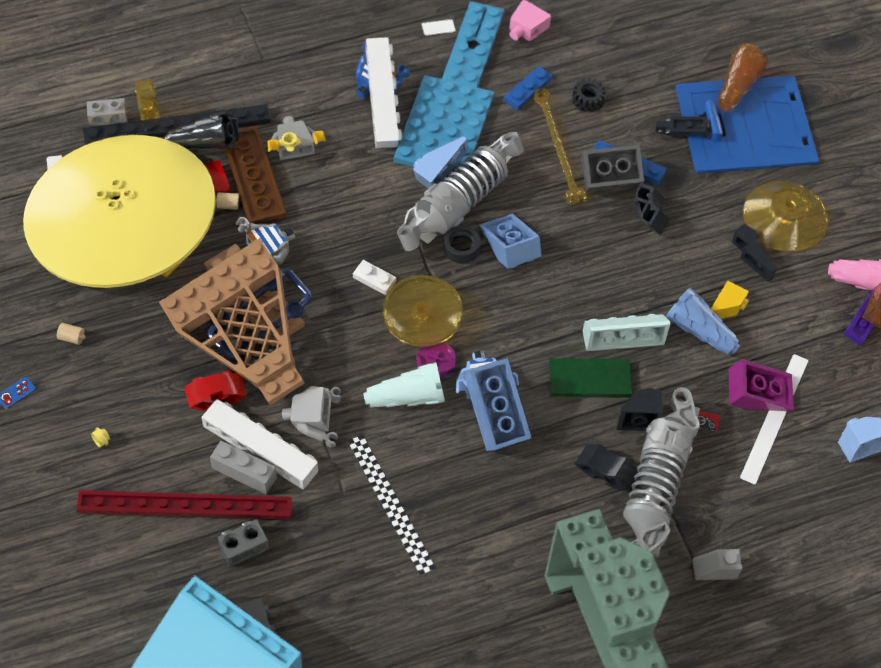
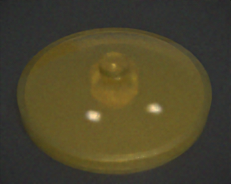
(422, 310)

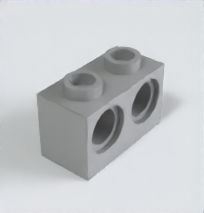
(106, 112)

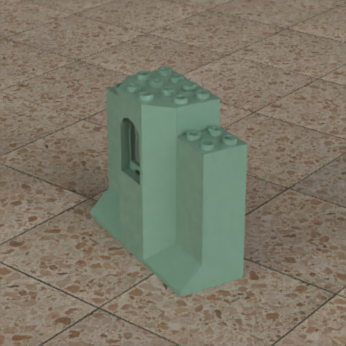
(614, 587)

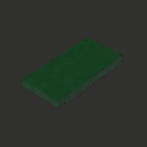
(590, 377)

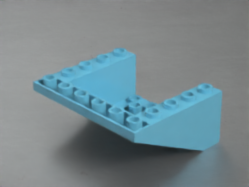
(213, 633)

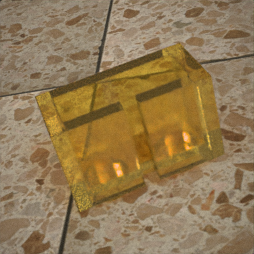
(146, 99)

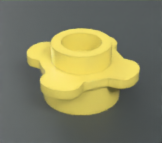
(289, 137)

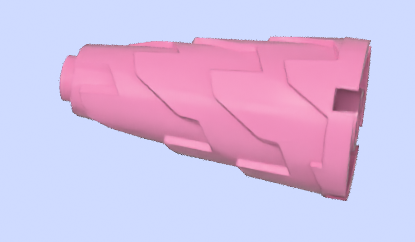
(862, 273)

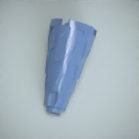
(696, 317)

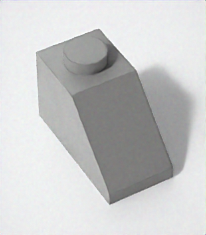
(718, 565)

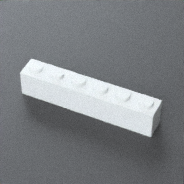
(382, 93)
(257, 441)

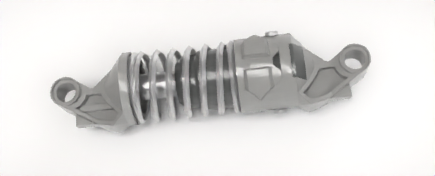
(452, 199)
(661, 470)

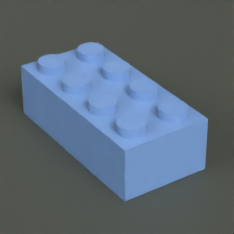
(497, 404)

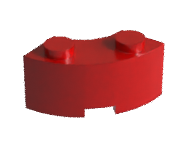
(224, 386)

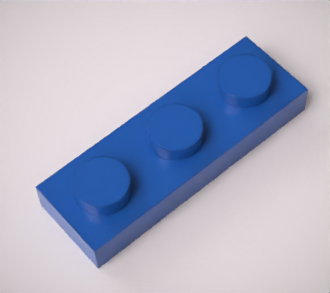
(526, 88)

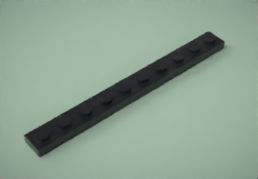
(160, 126)

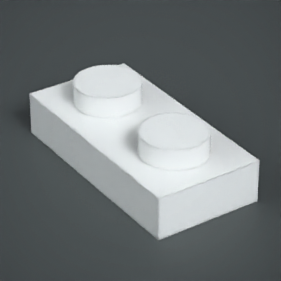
(374, 277)

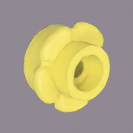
(100, 437)

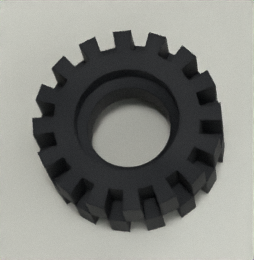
(589, 87)

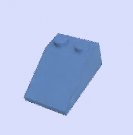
(511, 240)

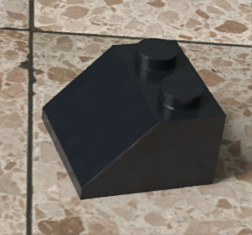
(641, 410)

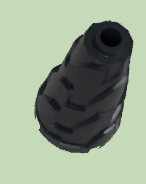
(208, 133)

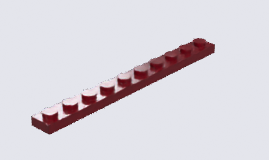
(184, 504)

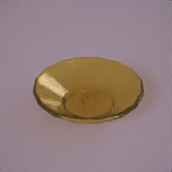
(785, 227)

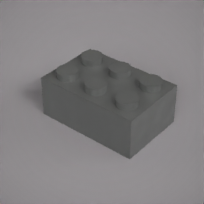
(612, 168)

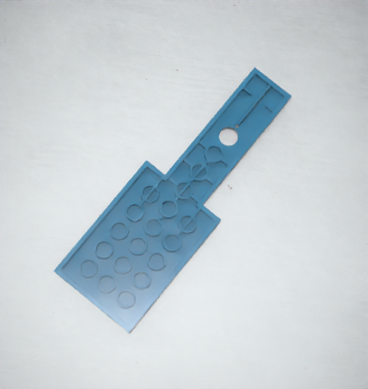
(455, 104)

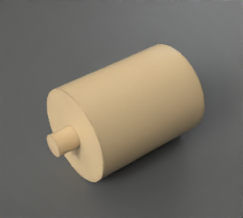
(227, 201)
(70, 333)

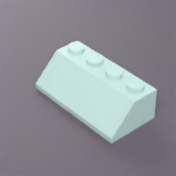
(625, 332)

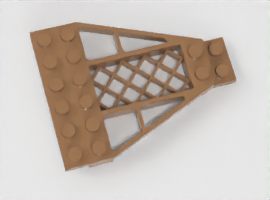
(215, 294)

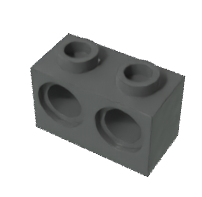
(245, 547)

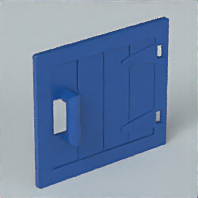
(759, 131)

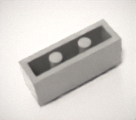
(243, 467)

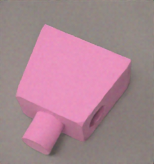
(528, 21)

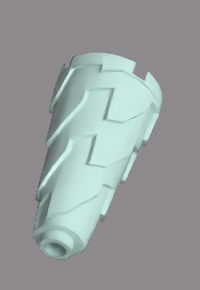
(409, 389)

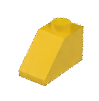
(730, 301)

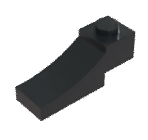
(752, 254)

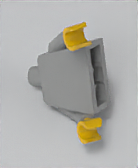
(305, 133)

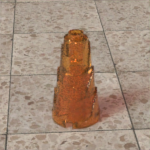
(743, 71)

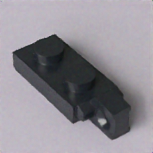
(683, 126)

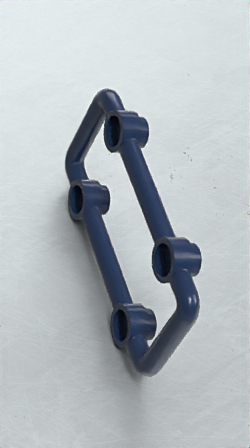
(293, 308)

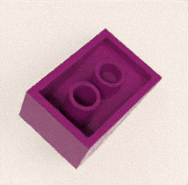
(760, 387)

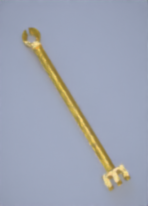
(573, 192)

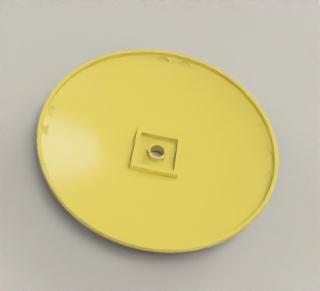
(124, 241)

